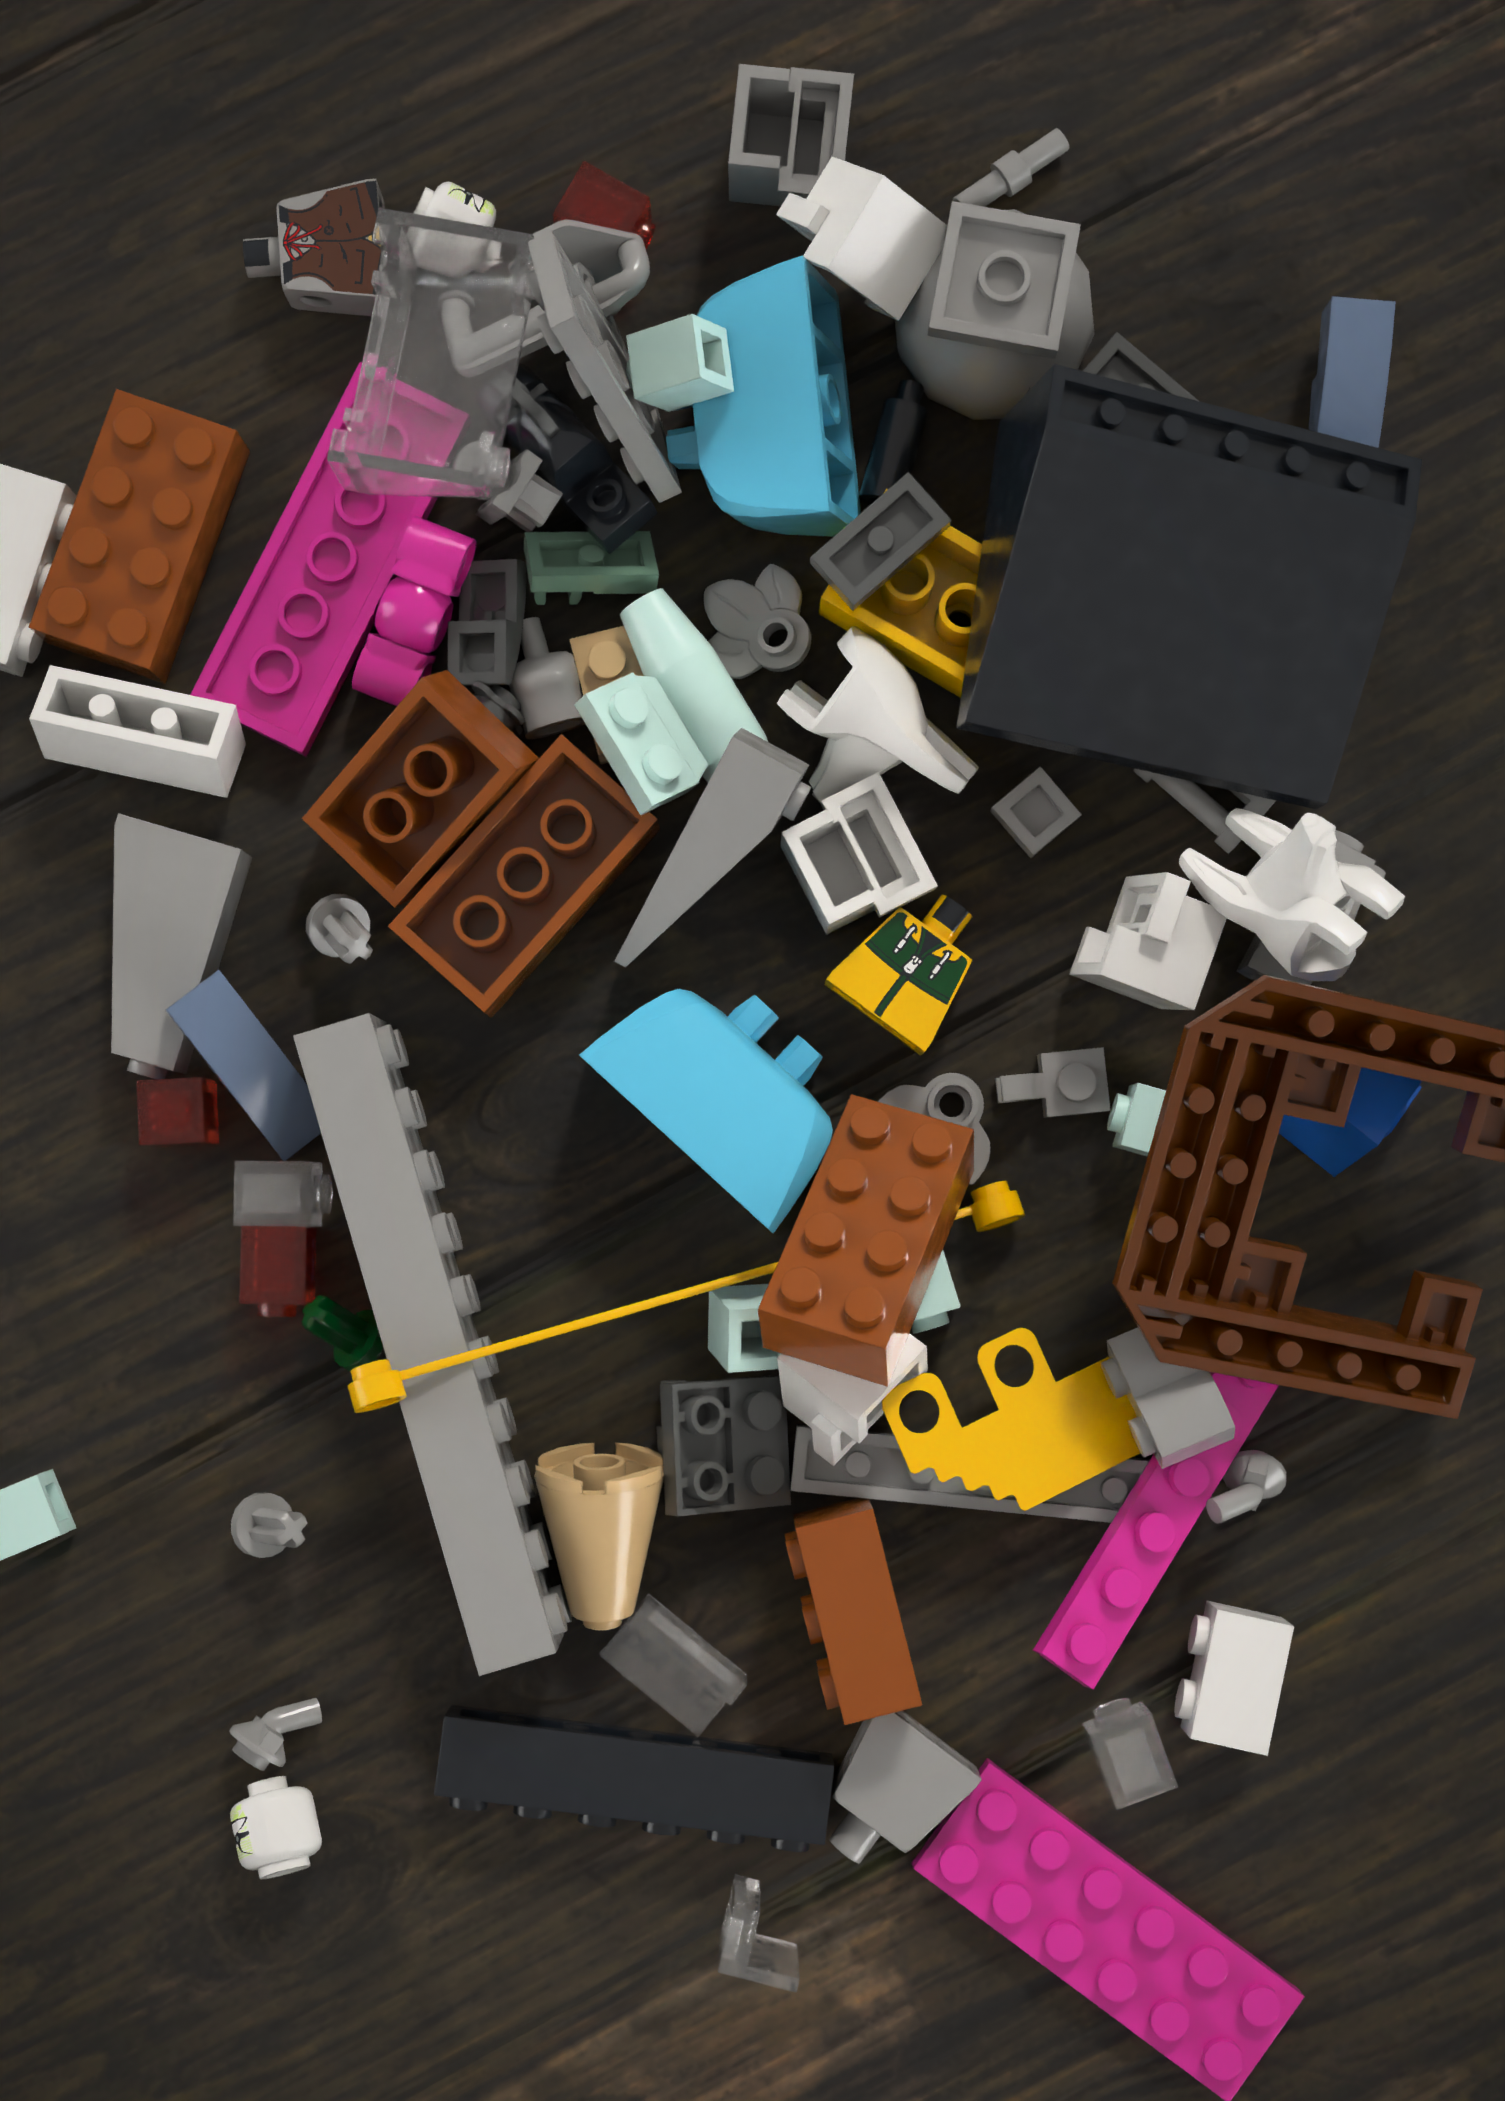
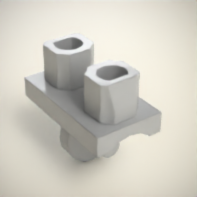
(524, 498)

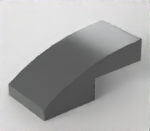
(490, 623)

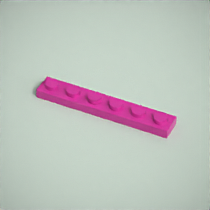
(1143, 1544)

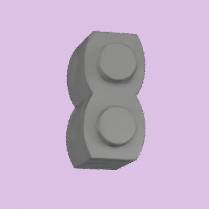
(1174, 1404)

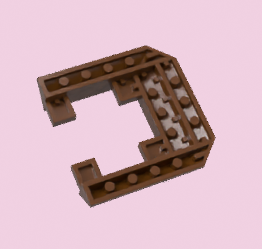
(1227, 1298)

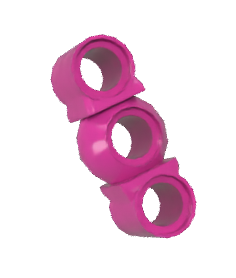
(413, 610)

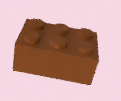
(419, 787)
(852, 1611)

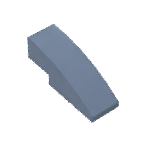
(1352, 369)
(248, 1063)

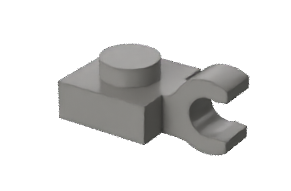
(1066, 1083)

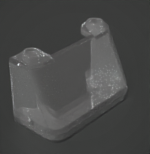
(437, 360)

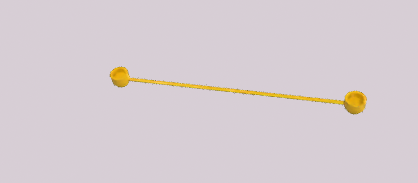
(379, 1386)

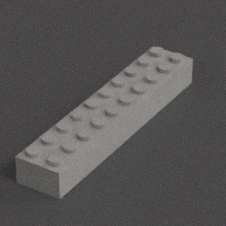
(425, 1316)

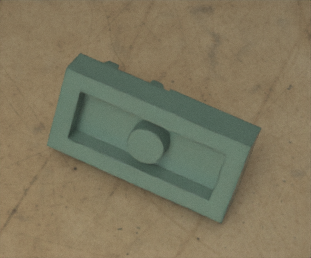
(580, 564)

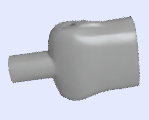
(545, 685)

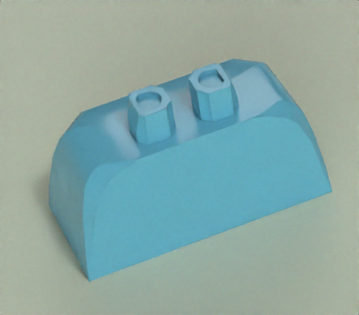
(783, 440)
(722, 1095)

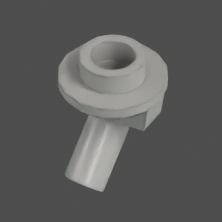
(1251, 1478)
(262, 1739)

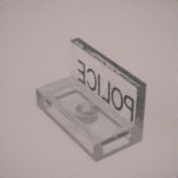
(674, 1665)
(751, 1954)

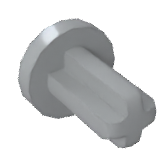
(339, 927)
(266, 1525)

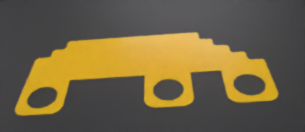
(1035, 1443)

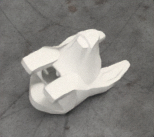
(874, 723)
(1295, 894)

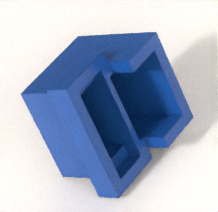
(1373, 1114)

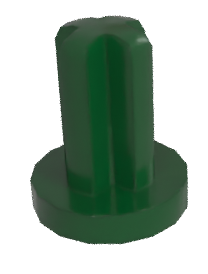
(352, 1335)

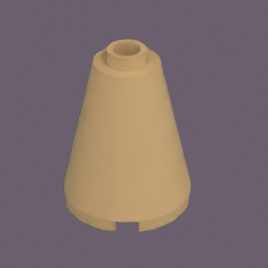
(600, 1525)

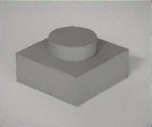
(1035, 812)

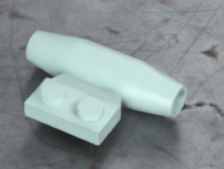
(675, 718)

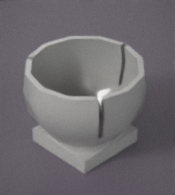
(997, 310)

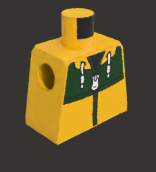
(907, 972)

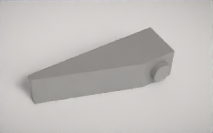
(734, 814)

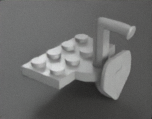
(578, 286)

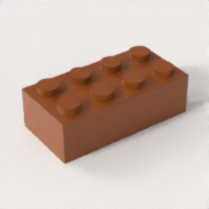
(140, 536)
(525, 876)
(867, 1240)

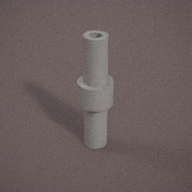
(1014, 170)

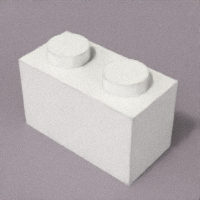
(1234, 1677)

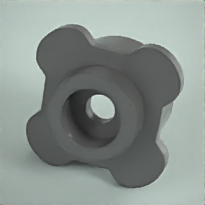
(501, 704)

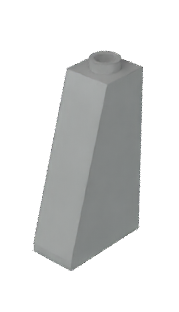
(169, 934)

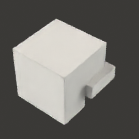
(867, 234)
(856, 856)
(1154, 943)
(839, 1404)

